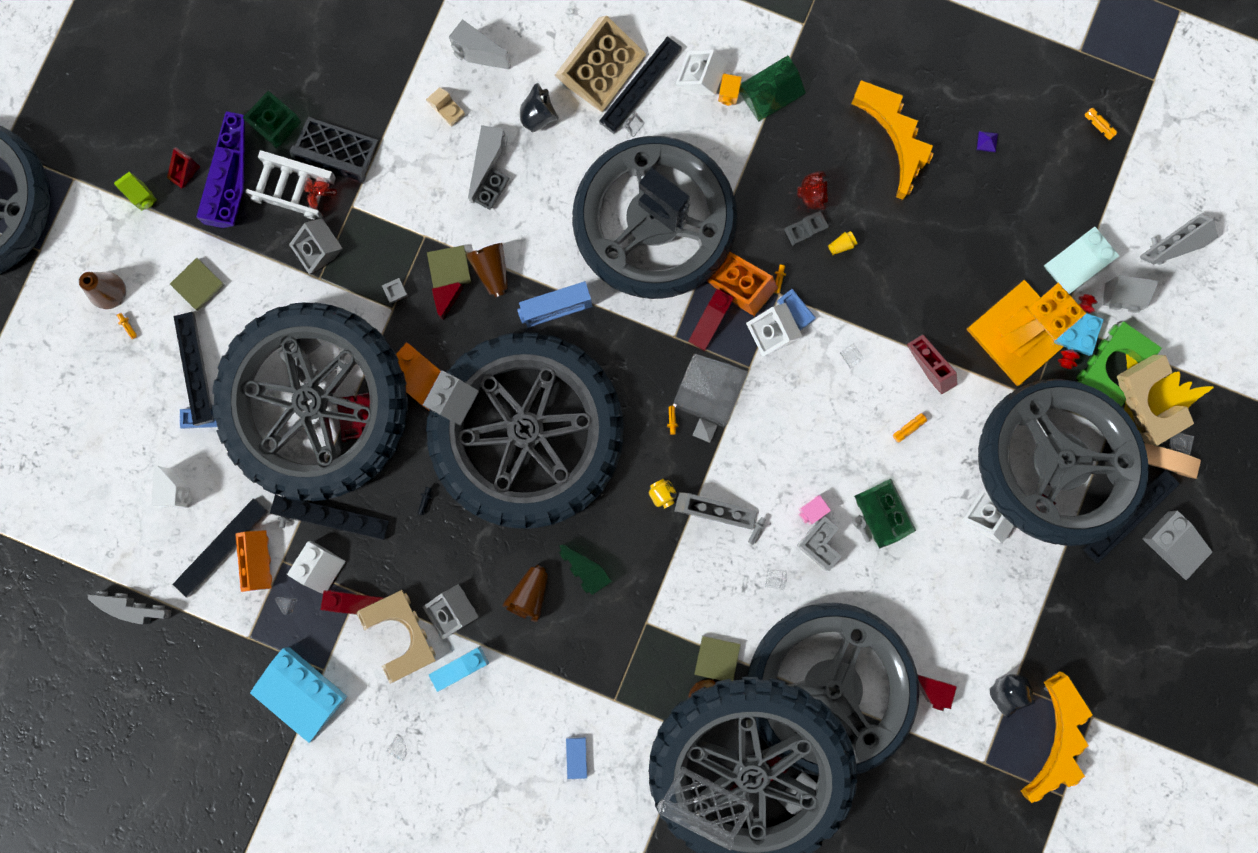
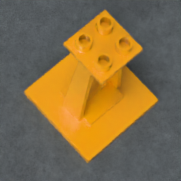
(1023, 328)

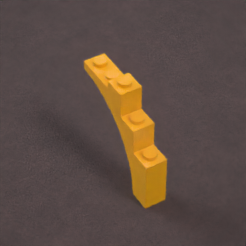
(886, 108)
(1068, 740)

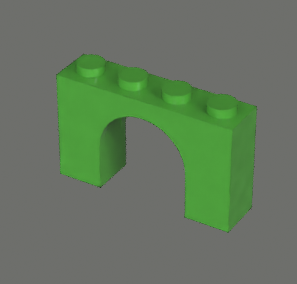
(1121, 339)

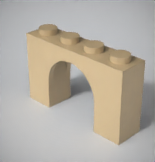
(1136, 386)
(397, 608)

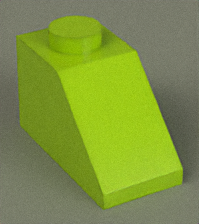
(135, 191)

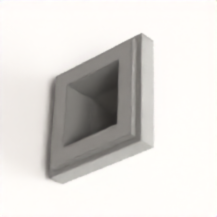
(704, 430)

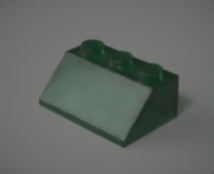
(772, 88)
(885, 513)

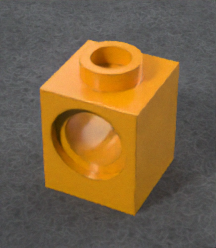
(729, 89)

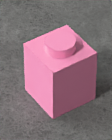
(814, 510)

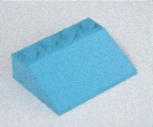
(298, 694)

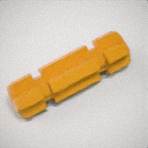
(1100, 123)
(910, 427)

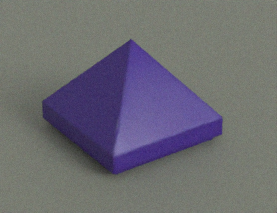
(987, 141)

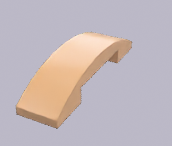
(1172, 460)

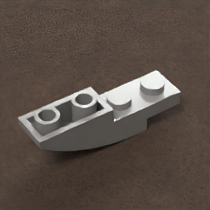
(125, 608)

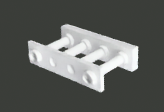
(287, 167)

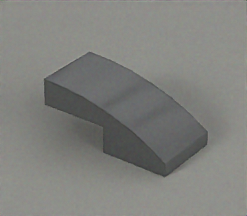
(806, 228)

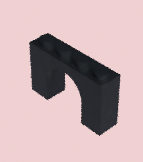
(664, 200)

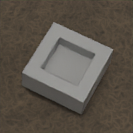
(394, 291)

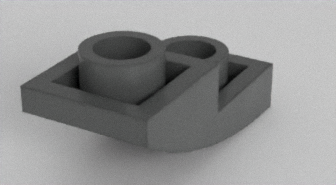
(492, 189)

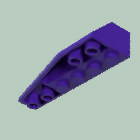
(226, 175)

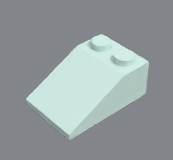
(1081, 260)

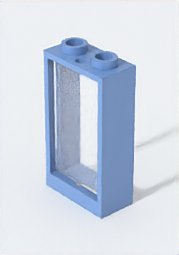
(555, 304)

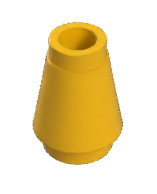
(843, 243)

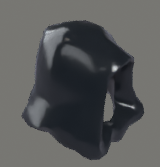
(537, 112)
(1012, 694)

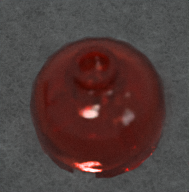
(814, 191)

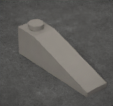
(488, 152)
(1188, 238)
(715, 510)

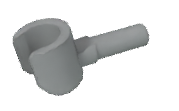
(861, 526)

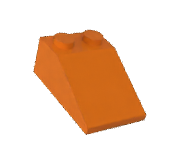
(744, 282)
(418, 373)

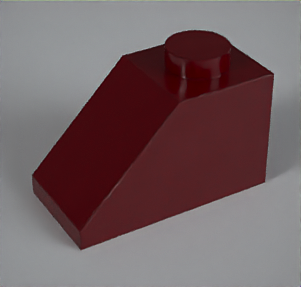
(937, 692)

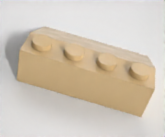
(600, 63)

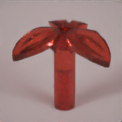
(318, 188)

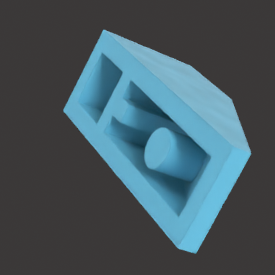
(458, 669)

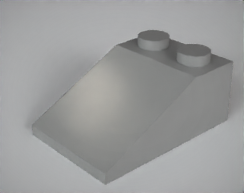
(477, 48)
(1178, 543)

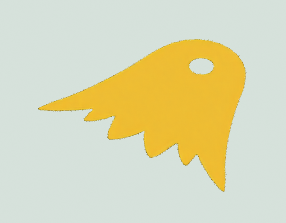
(1168, 393)

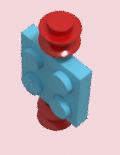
(1081, 335)

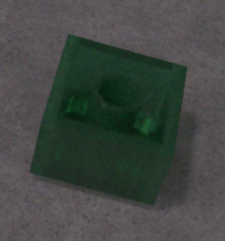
(272, 119)

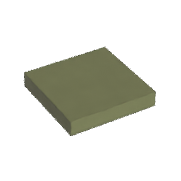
(449, 266)
(197, 284)
(717, 659)

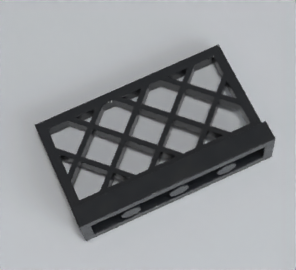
(326, 162)

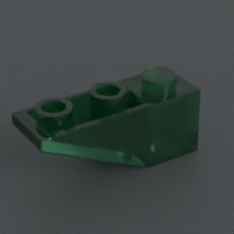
(591, 573)

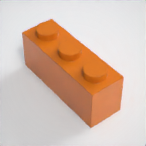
(253, 560)

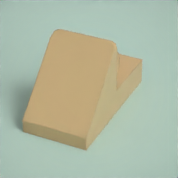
(445, 106)

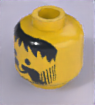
(662, 493)

